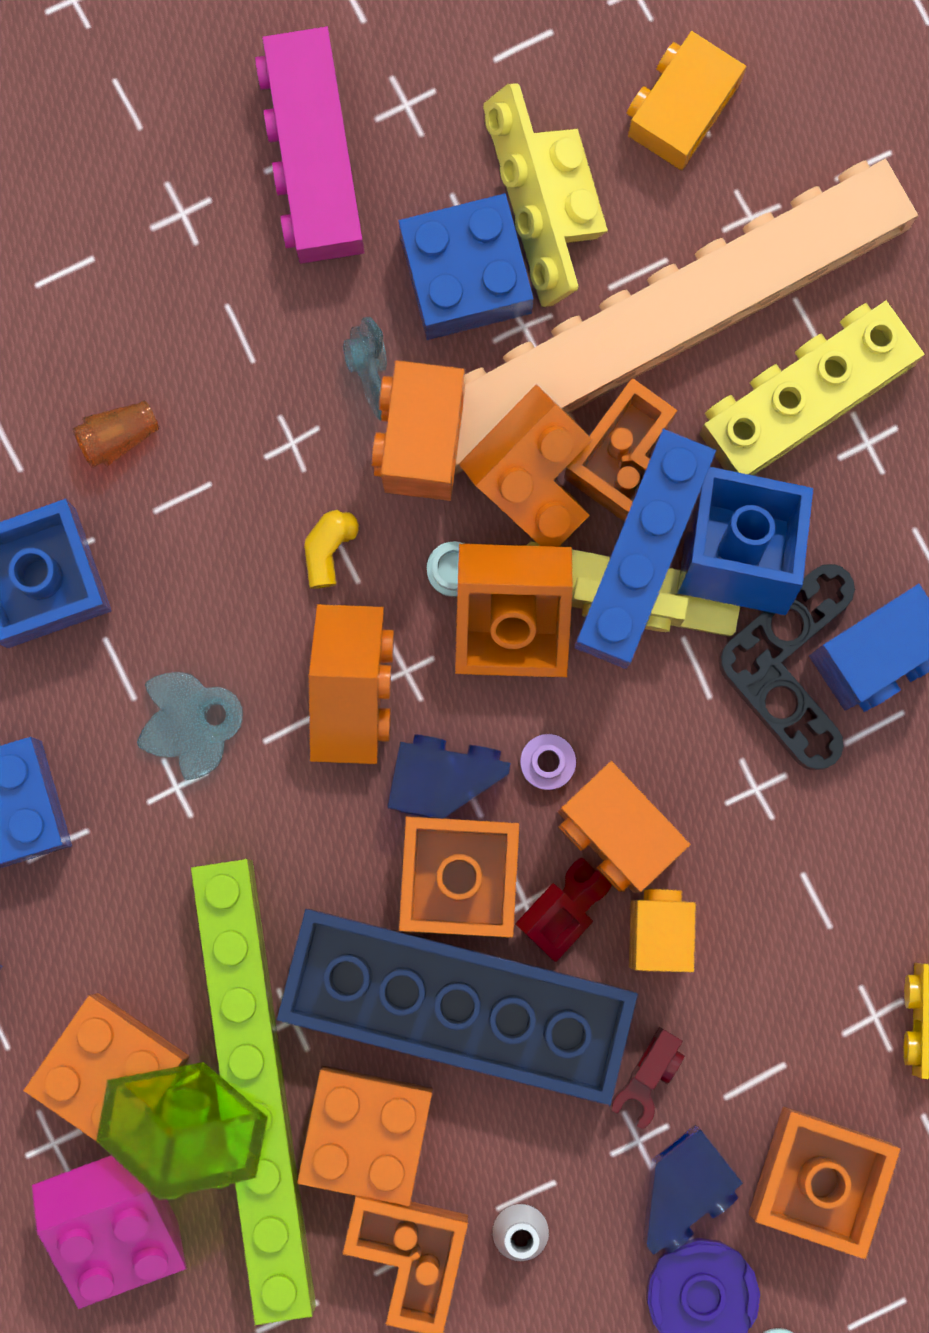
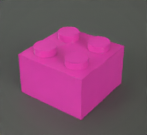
(106, 1231)

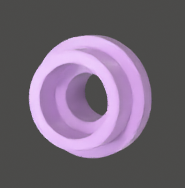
(542, 779)

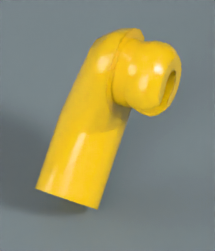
(323, 541)

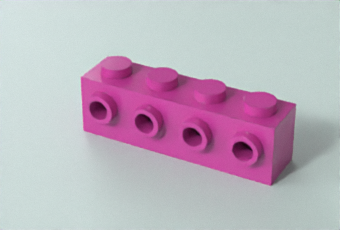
(312, 145)

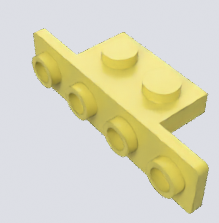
(547, 190)
(669, 607)

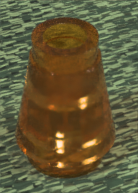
(114, 432)

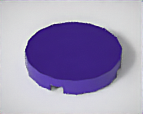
(703, 1290)

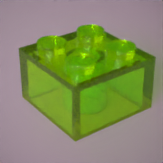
(181, 1130)

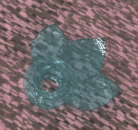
(367, 356)
(182, 723)

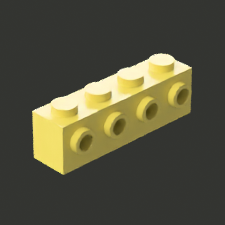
(812, 391)

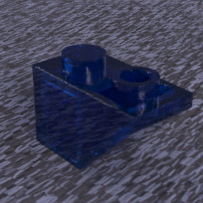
(440, 781)
(683, 1187)

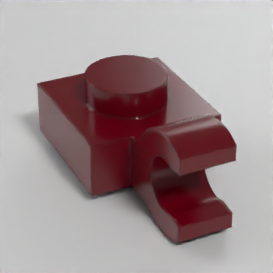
(559, 914)
(657, 1063)

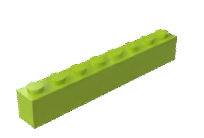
(253, 1066)

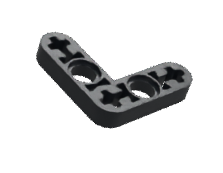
(774, 674)

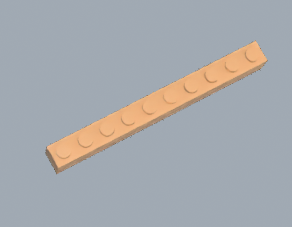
(693, 301)

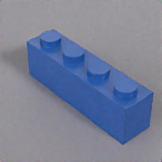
(645, 549)

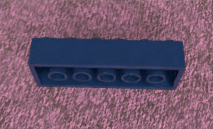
(457, 1006)

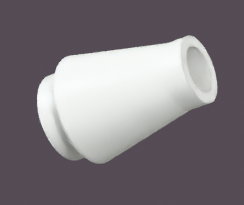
(516, 1218)

